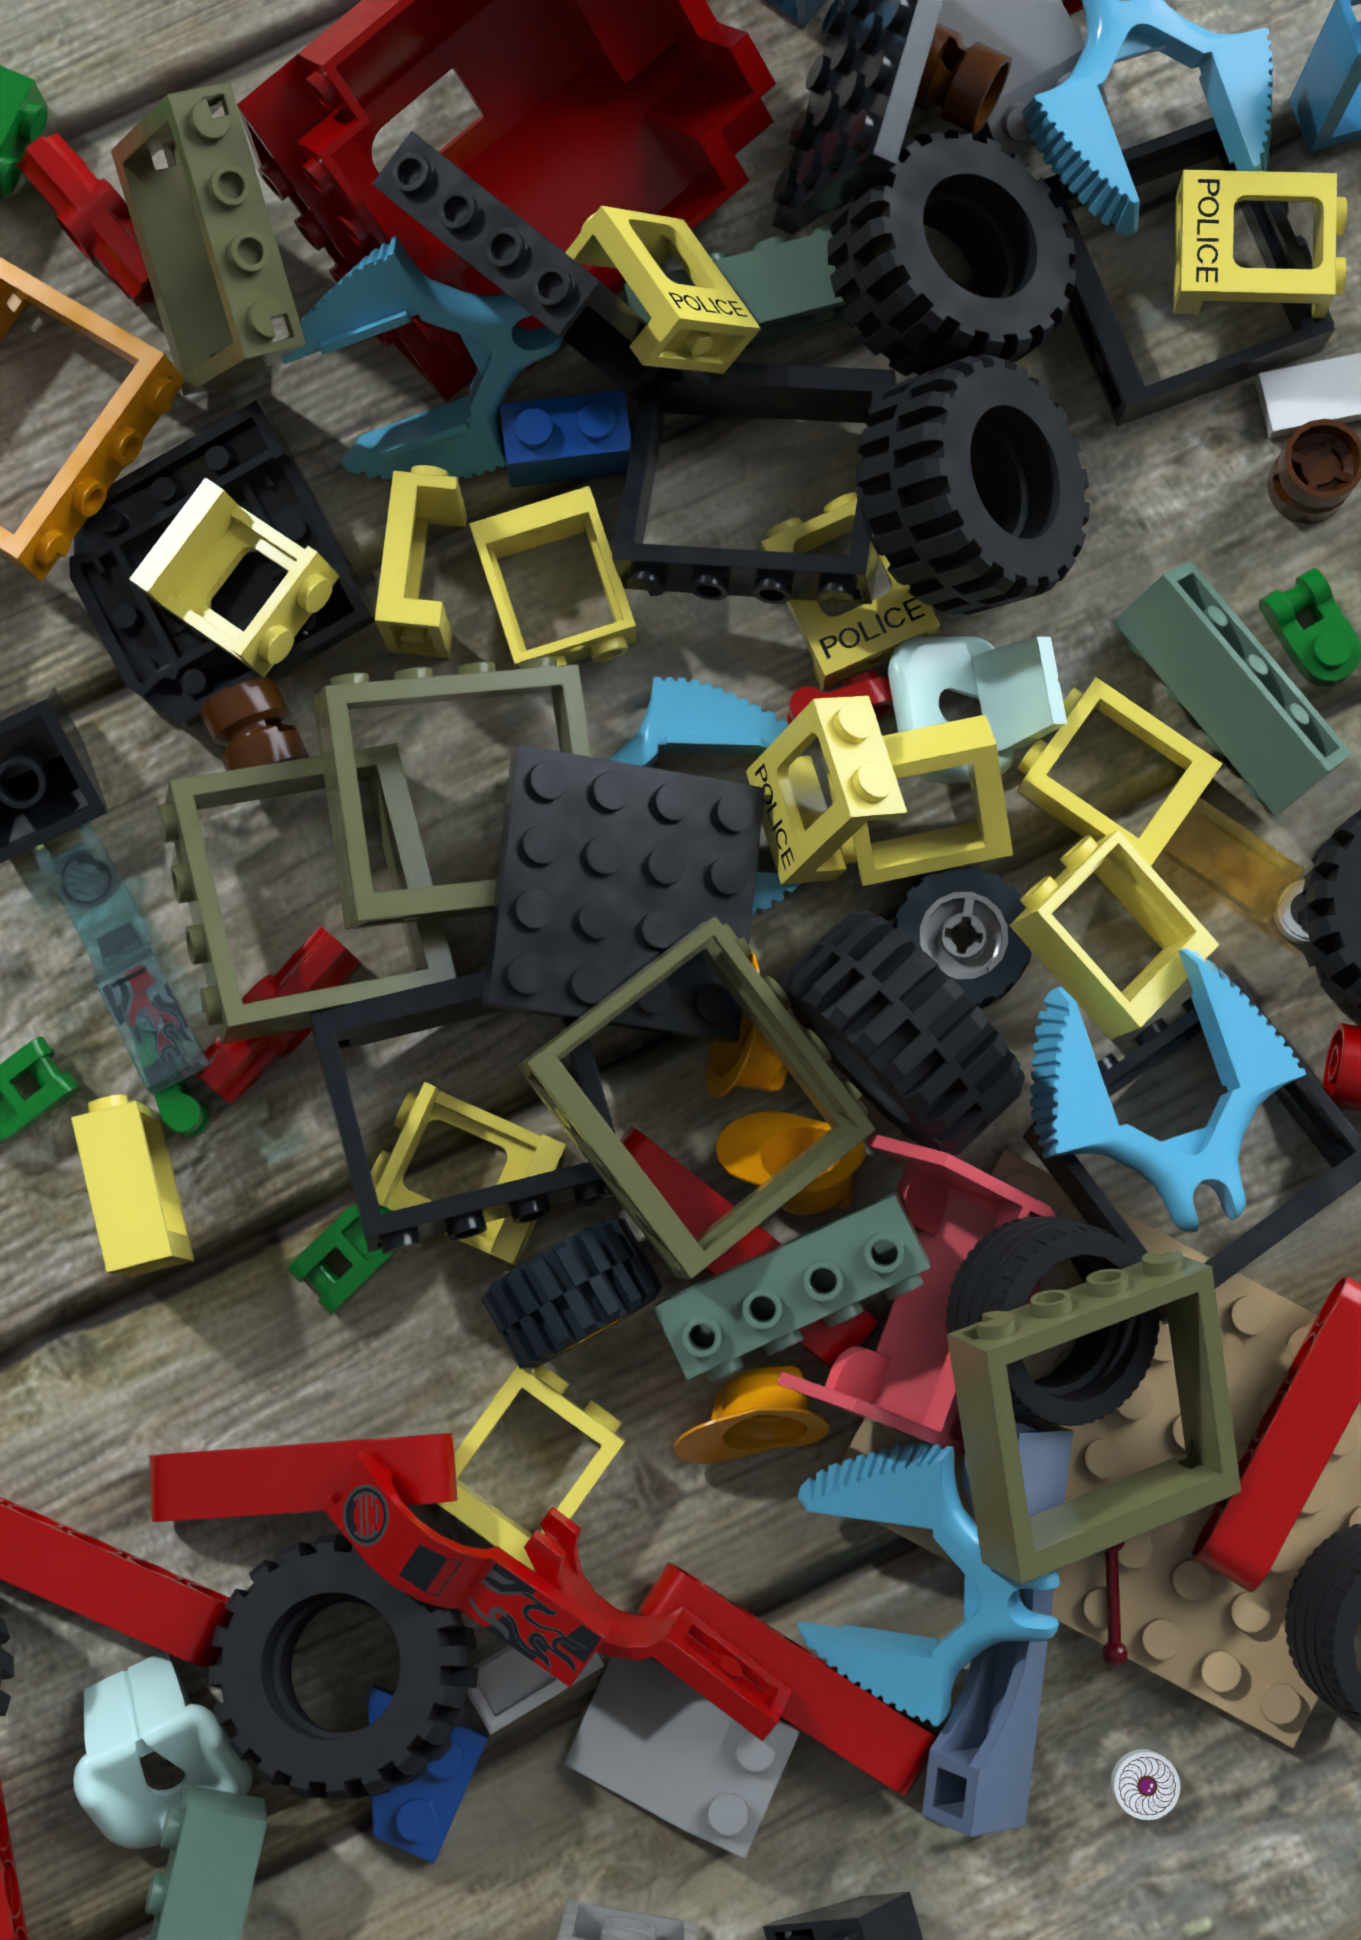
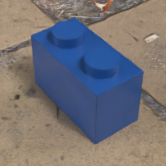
(566, 438)

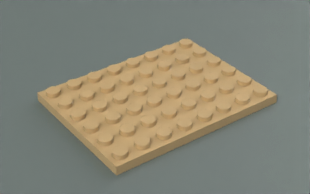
(1172, 1608)

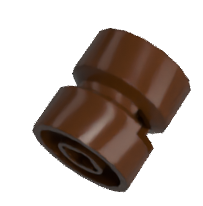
(962, 79)
(1328, 463)
(251, 725)

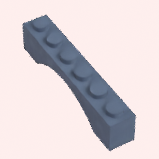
(987, 1747)

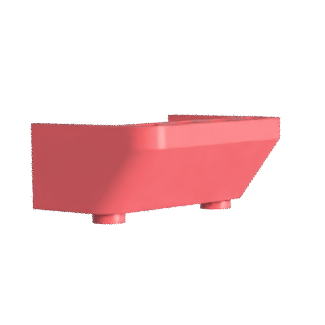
(910, 1373)

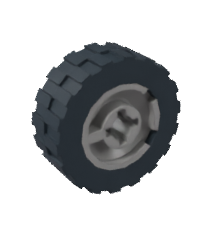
(982, 907)

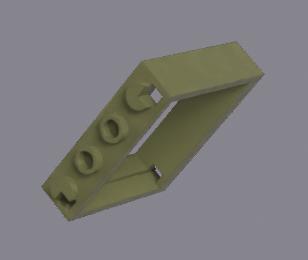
(207, 239)
(412, 686)
(207, 936)
(799, 1052)
(1100, 1519)

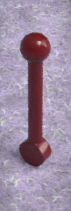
(1114, 1652)

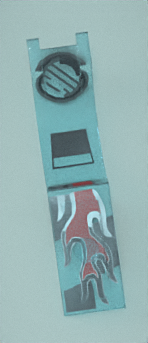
(124, 962)

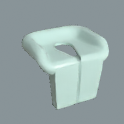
(1011, 682)
(139, 1715)

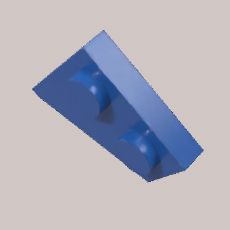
(421, 1812)

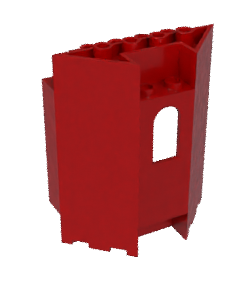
(576, 111)

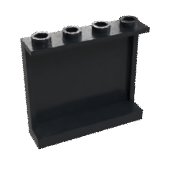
(517, 260)

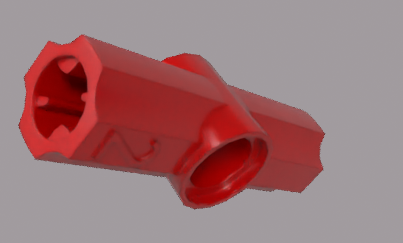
(88, 213)
(315, 966)

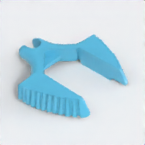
(1075, 125)
(459, 435)
(706, 721)
(1078, 1116)
(921, 1491)

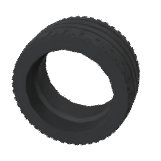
(1102, 1364)
(1324, 1621)

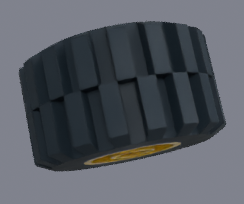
(571, 1292)

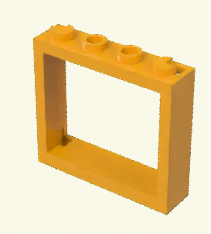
(110, 442)

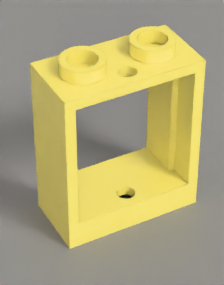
(540, 525)
(926, 751)
(1081, 816)
(1146, 900)
(131, 1187)
(549, 1389)

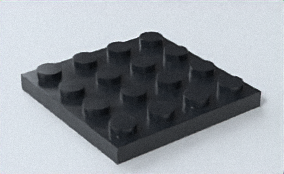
(856, 104)
(606, 876)

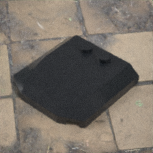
(152, 647)

